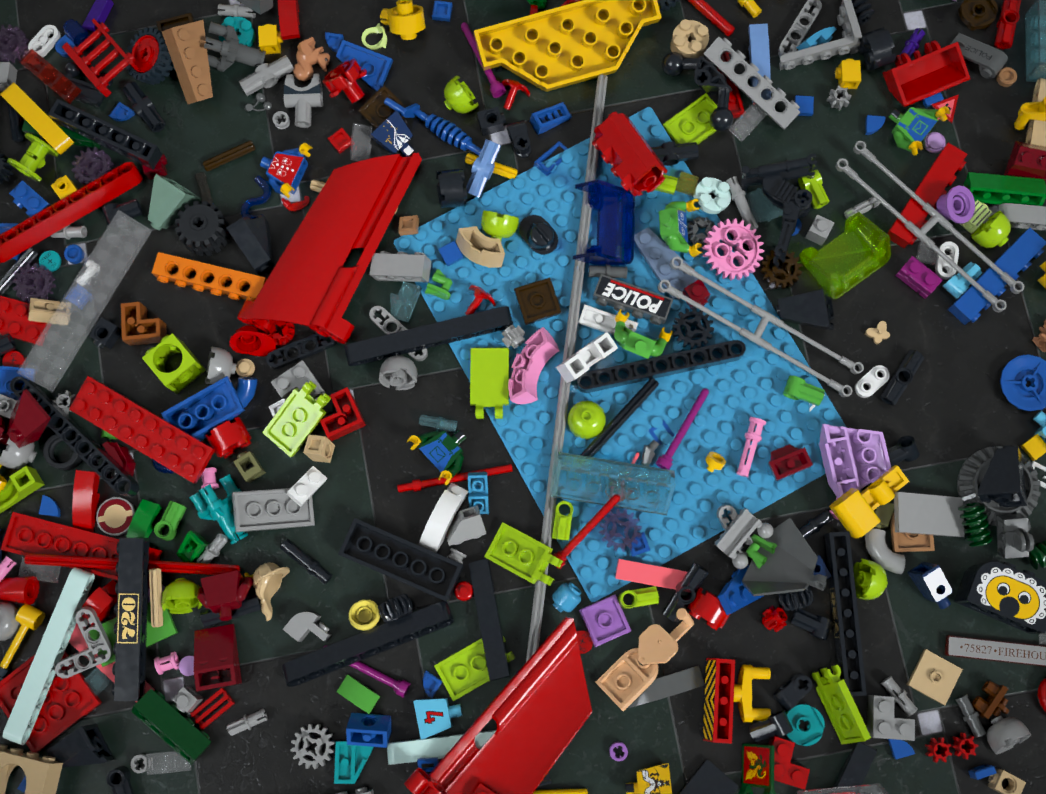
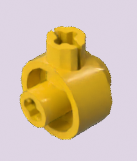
(404, 19)

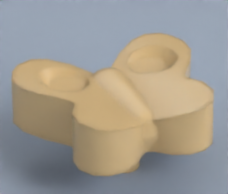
(878, 333)

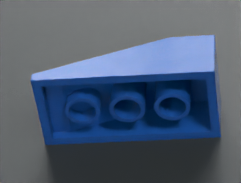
(206, 409)

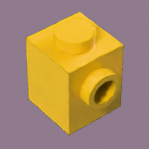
(269, 39)
(848, 74)
(64, 186)

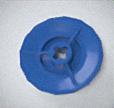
(1014, 380)

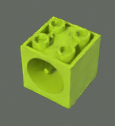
(184, 374)

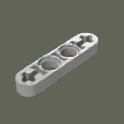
(801, 29)
(400, 327)

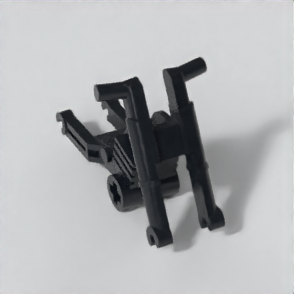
(783, 194)

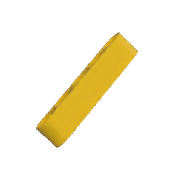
(37, 118)

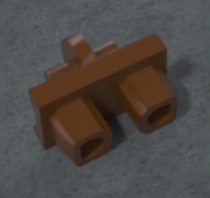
(994, 703)

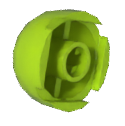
(459, 96)
(499, 225)
(993, 231)
(586, 419)
(869, 579)
(180, 596)

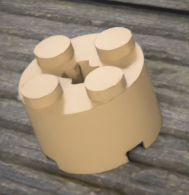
(690, 39)

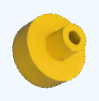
(715, 461)

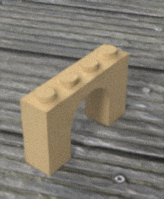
(41, 773)

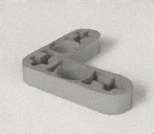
(94, 645)

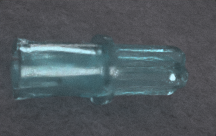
(438, 423)

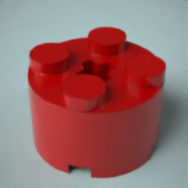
(229, 437)
(709, 608)

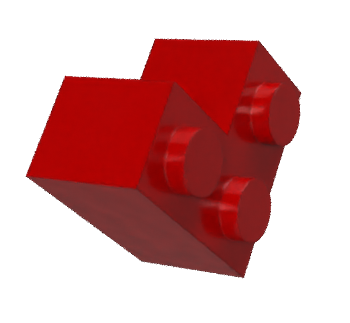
(347, 417)
(783, 768)

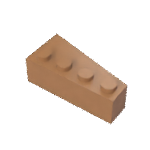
(190, 59)

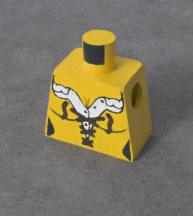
(651, 781)

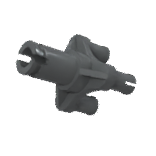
(231, 49)

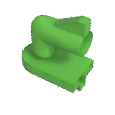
(441, 292)
(758, 542)

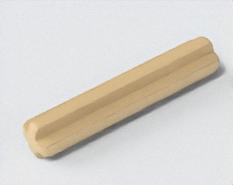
(155, 583)

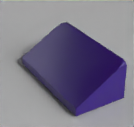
(99, 12)

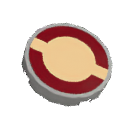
(115, 516)

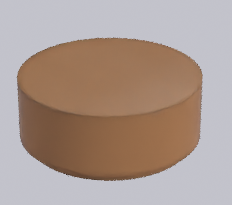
(1006, 77)

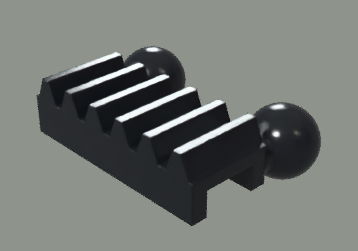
(89, 92)

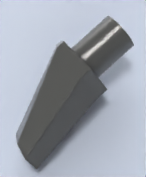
(648, 453)

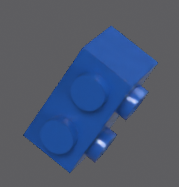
(28, 198)

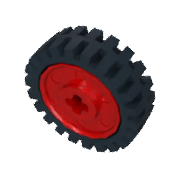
(151, 56)

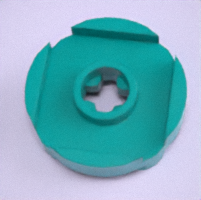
(242, 26)
(814, 728)

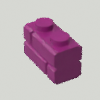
(919, 277)

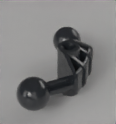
(709, 80)

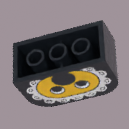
(1005, 595)

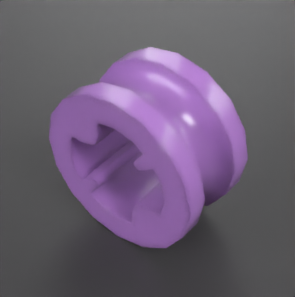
(624, 749)

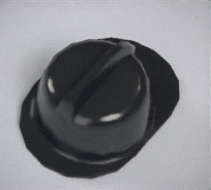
(538, 234)

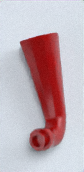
(19, 589)

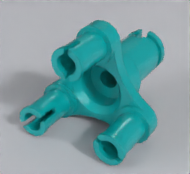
(212, 508)

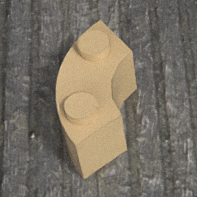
(480, 248)

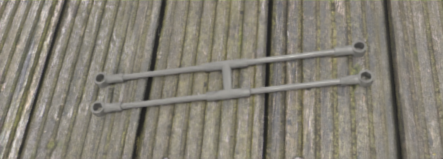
(935, 217)
(756, 336)

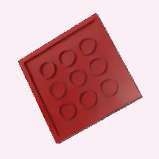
(63, 707)

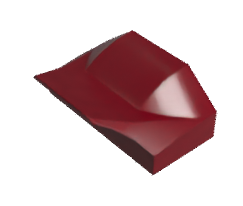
(121, 456)
(788, 461)

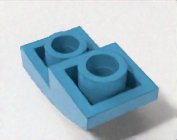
(822, 36)
(478, 491)

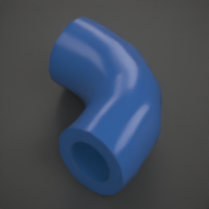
(246, 389)

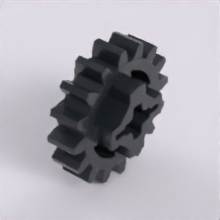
(685, 324)

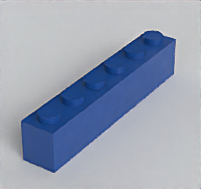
(1013, 260)

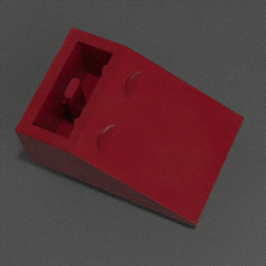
(216, 658)

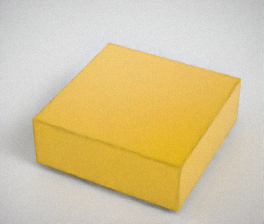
(1034, 447)

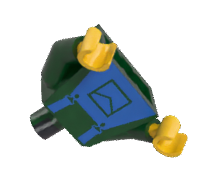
(441, 451)

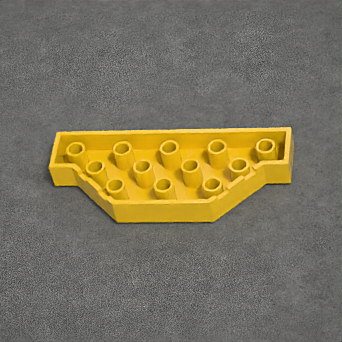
(566, 41)

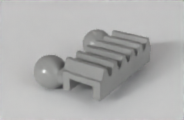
(738, 533)

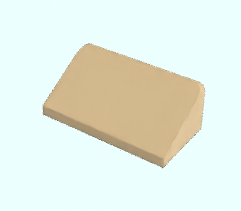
(41, 310)

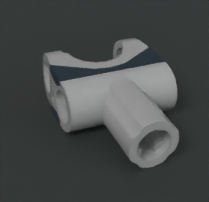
(303, 98)

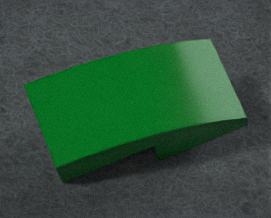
(142, 520)

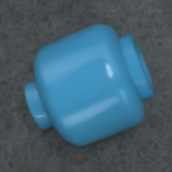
(566, 597)

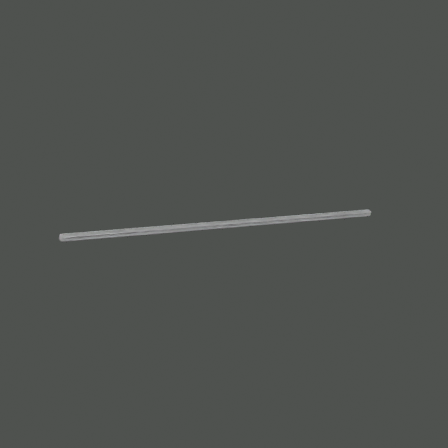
(569, 349)

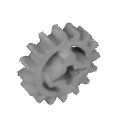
(316, 753)

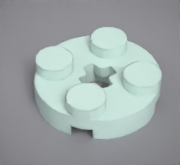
(719, 189)

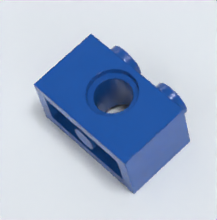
(368, 730)

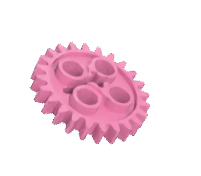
(741, 235)

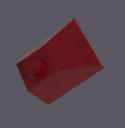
(27, 420)

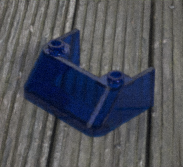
(614, 224)

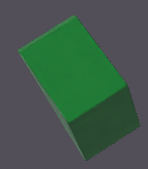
(192, 547)

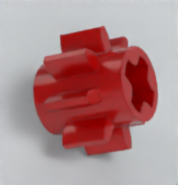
(774, 618)
(959, 741)
(932, 747)

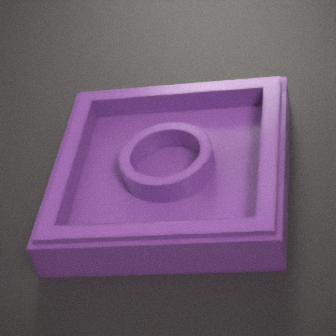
(605, 620)

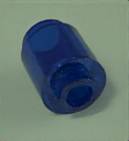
(75, 31)

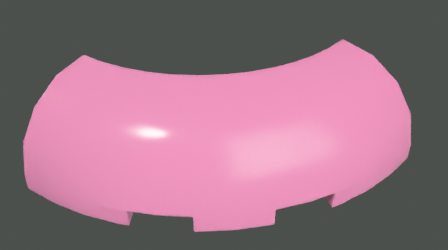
(529, 365)

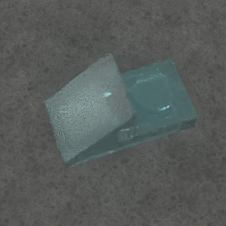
(404, 303)

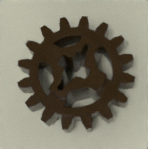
(784, 275)

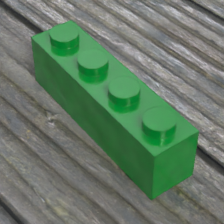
(1006, 189)

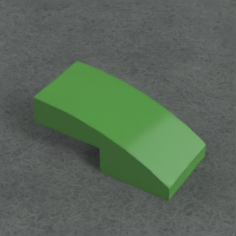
(358, 694)

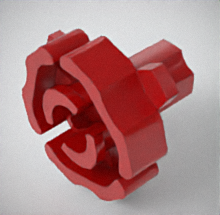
(344, 79)

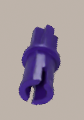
(913, 43)

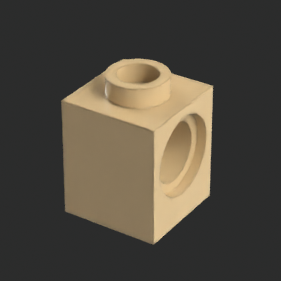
(319, 448)
(1015, 785)

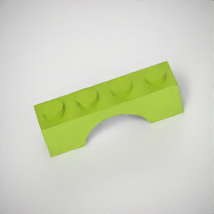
(19, 486)

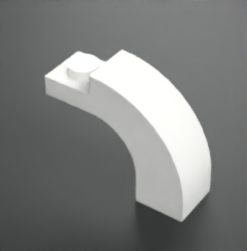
(442, 516)

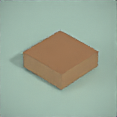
(408, 225)

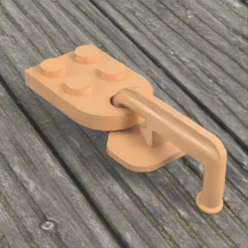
(639, 665)

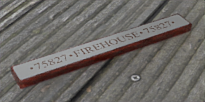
(995, 650)

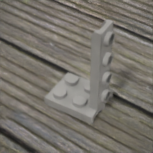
(849, 42)

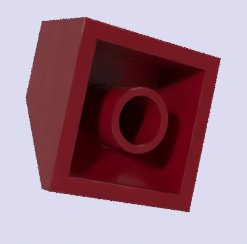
(1027, 161)

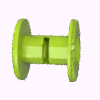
(34, 157)

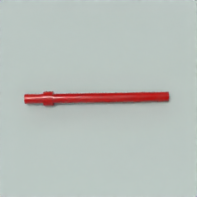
(417, 485)

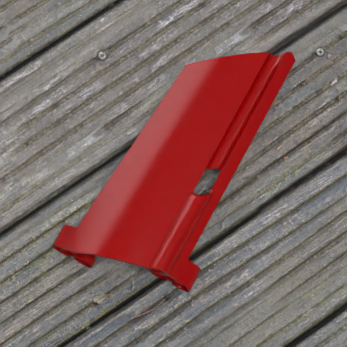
(348, 214)
(534, 721)

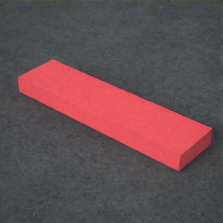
(649, 574)

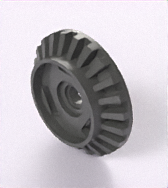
(972, 474)

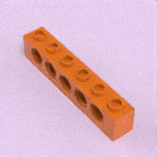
(167, 263)

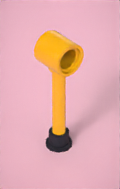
(28, 618)

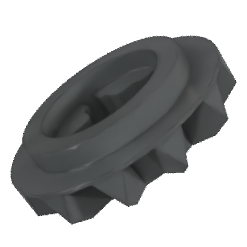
(693, 226)

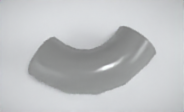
(882, 554)

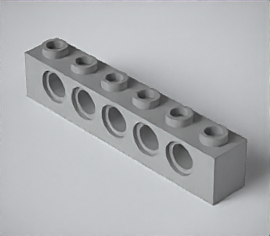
(722, 46)

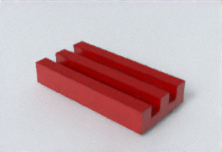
(199, 719)

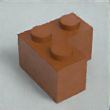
(139, 329)

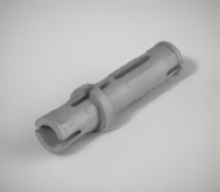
(741, 202)

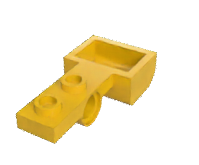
(857, 509)

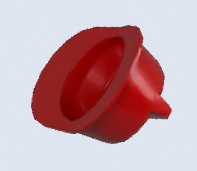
(252, 342)

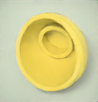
(364, 615)

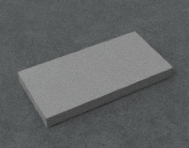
(269, 511)
(928, 514)

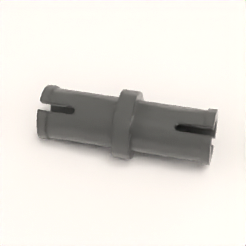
(611, 271)
(971, 716)

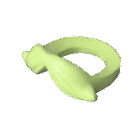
(378, 29)

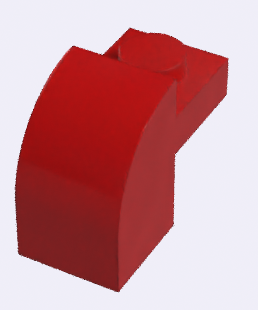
(102, 601)

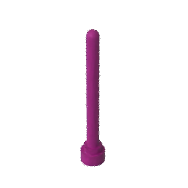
(497, 88)
(665, 460)
(399, 686)

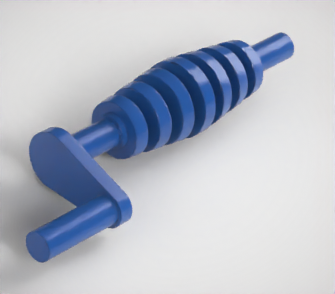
(443, 128)

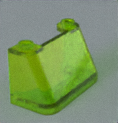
(849, 256)

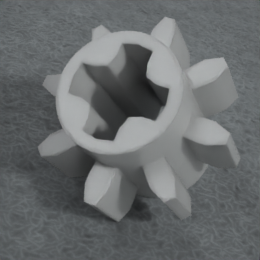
(835, 95)
(513, 336)
(61, 401)

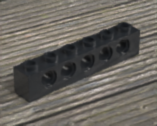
(105, 134)

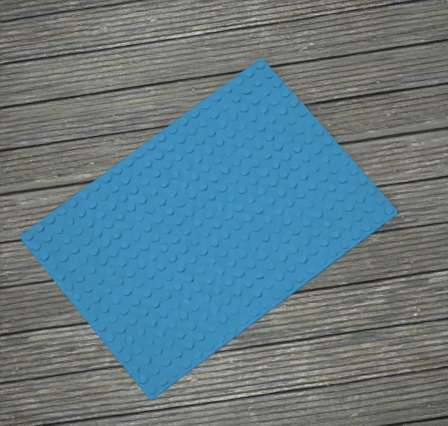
(736, 388)

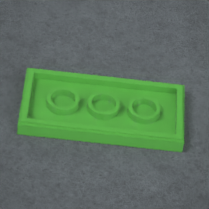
(154, 634)

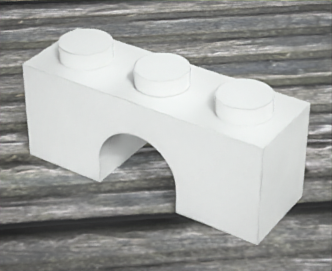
(586, 357)

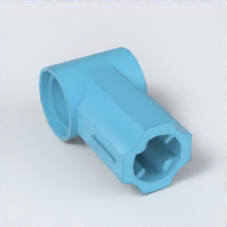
(958, 284)

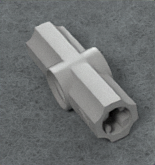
(266, 75)

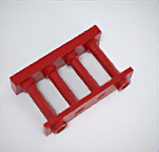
(93, 72)

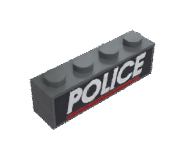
(632, 300)

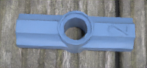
(483, 168)

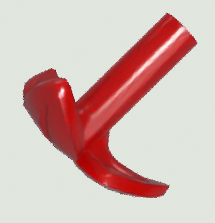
(515, 86)
(479, 295)

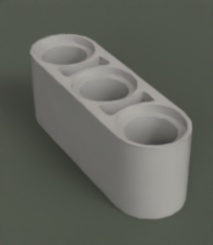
(1025, 215)

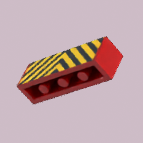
(719, 700)

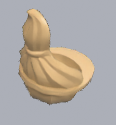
(267, 581)

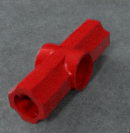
(1006, 29)

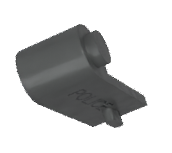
(987, 57)

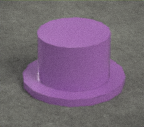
(957, 205)

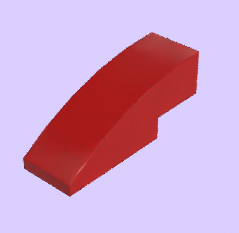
(85, 500)

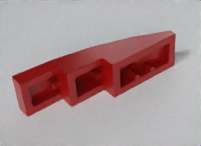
(289, 19)

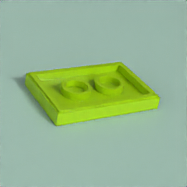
(692, 122)

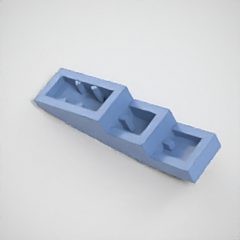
(759, 53)

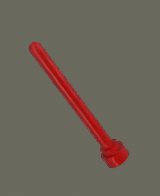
(586, 529)

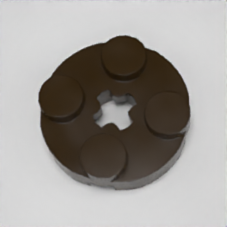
(974, 20)

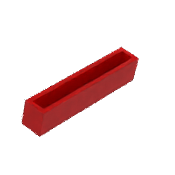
(929, 190)

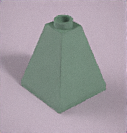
(167, 200)

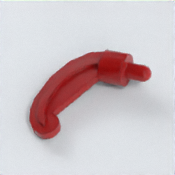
(296, 206)

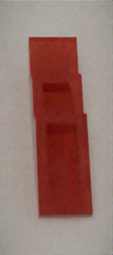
(50, 76)

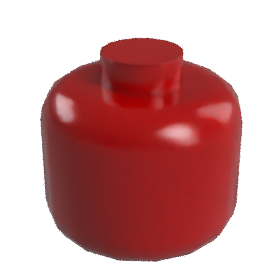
(464, 591)

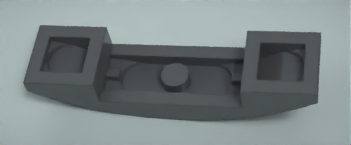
(671, 685)

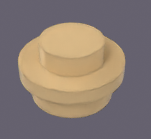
(245, 368)

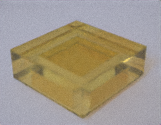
(687, 183)

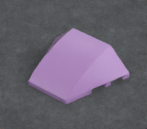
(852, 457)

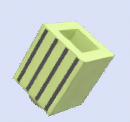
(980, 214)

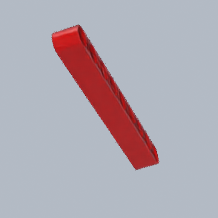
(68, 210)

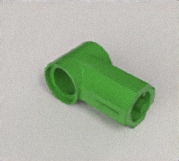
(798, 389)
(170, 518)

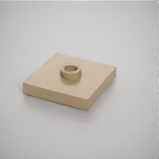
(934, 677)

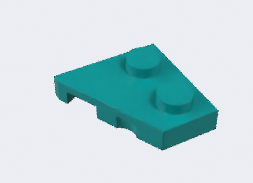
(349, 762)

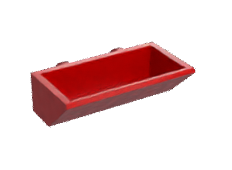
(927, 73)

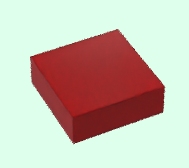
(340, 140)

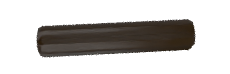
(228, 155)

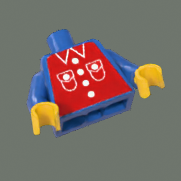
(286, 169)

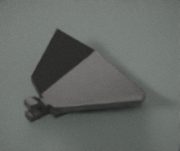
(787, 569)

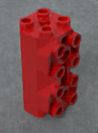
(628, 154)

